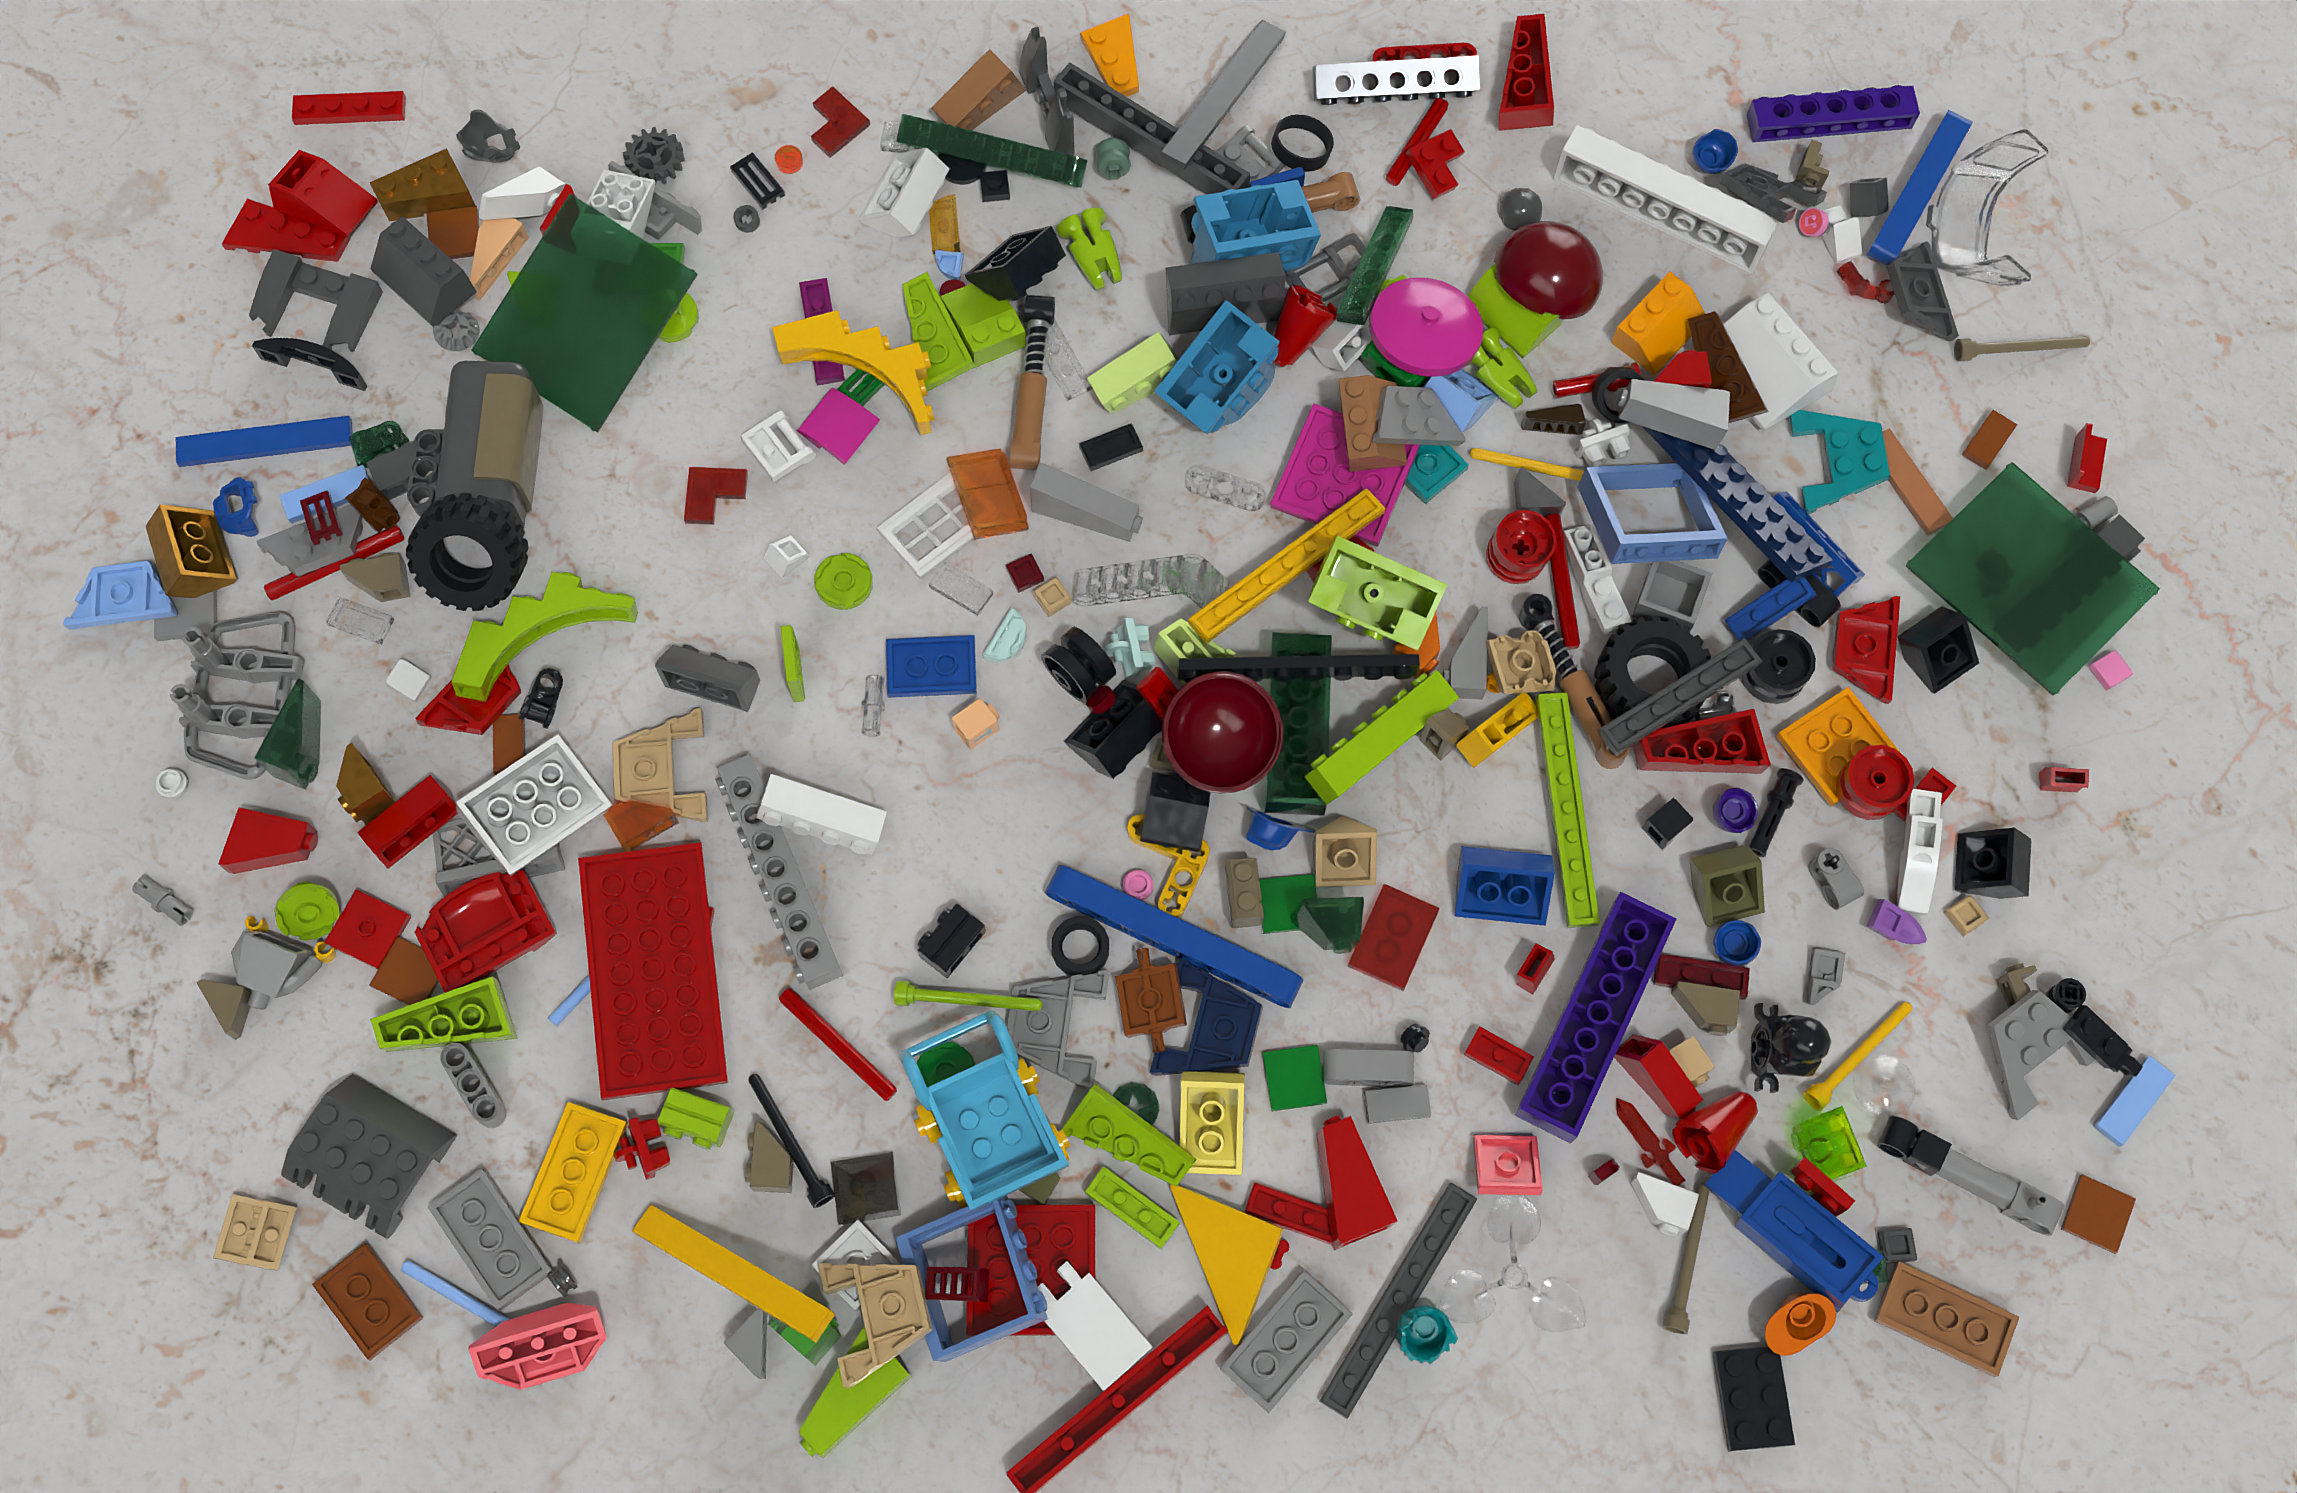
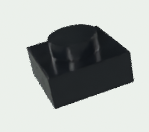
(994, 186)

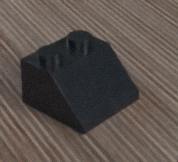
(1939, 648)
(1174, 813)
(1993, 863)

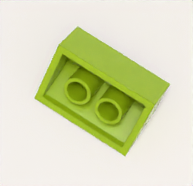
(1517, 325)

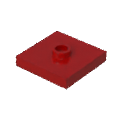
(367, 929)

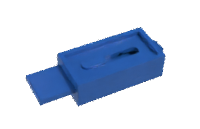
(1797, 1232)

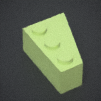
(1134, 373)
(1182, 641)

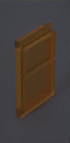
(988, 493)

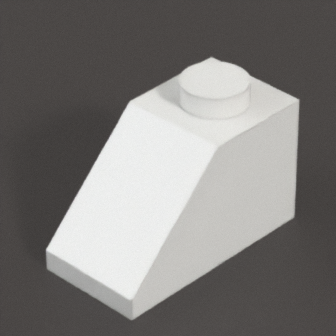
(1665, 1203)

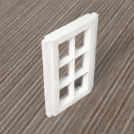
(911, 512)

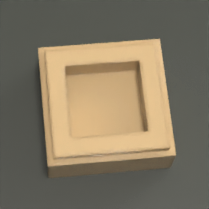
(1052, 596)
(1966, 915)

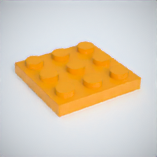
(1830, 738)

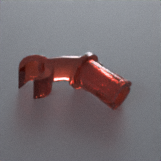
(1861, 287)

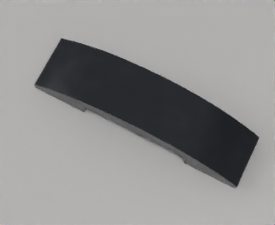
(283, 349)

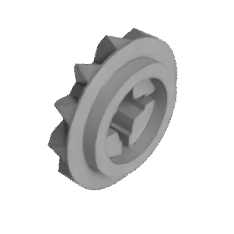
(465, 336)

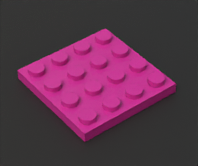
(1320, 479)

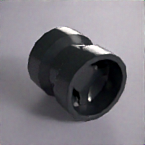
(2062, 999)

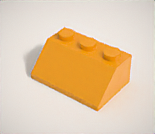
(1658, 324)

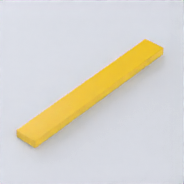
(1284, 566)
(734, 1273)

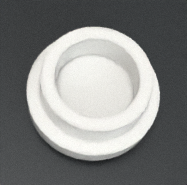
(171, 783)

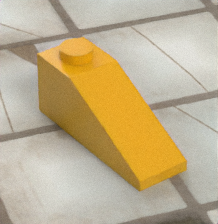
(1498, 729)

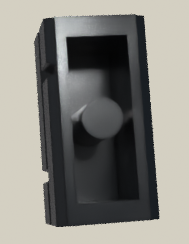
(951, 940)

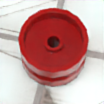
(1875, 782)

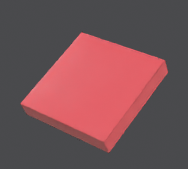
(1507, 1165)

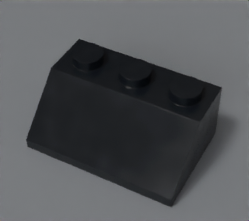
(1018, 264)
(1117, 735)

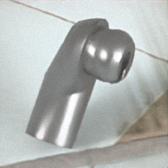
(1722, 705)

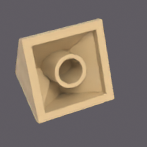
(1345, 854)

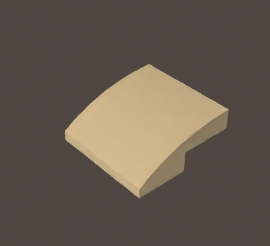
(254, 1232)

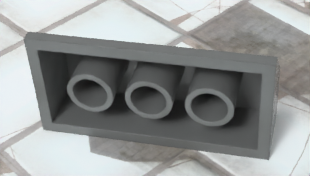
(420, 272)

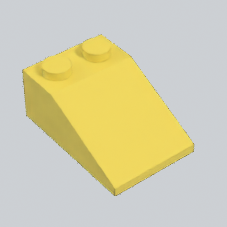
(1213, 1121)

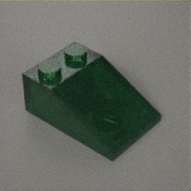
(293, 741)

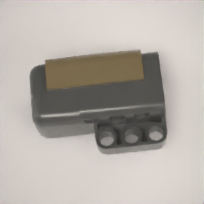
(486, 440)

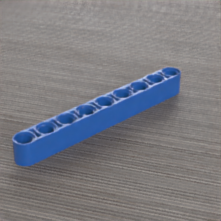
(1174, 936)

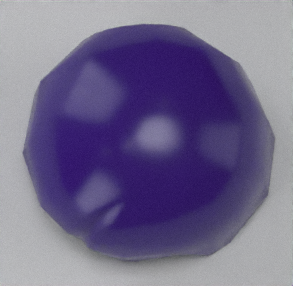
(1735, 810)

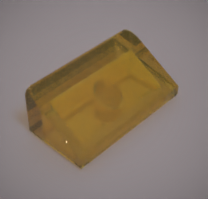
(944, 225)

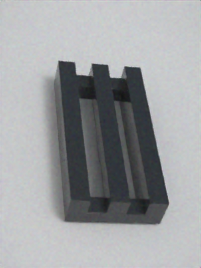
(769, 196)

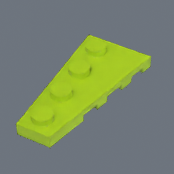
(1117, 1129)

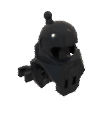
(1786, 1046)

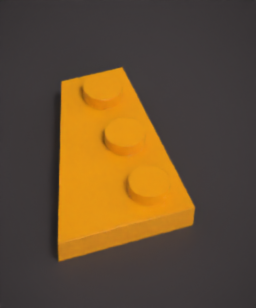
(1113, 54)

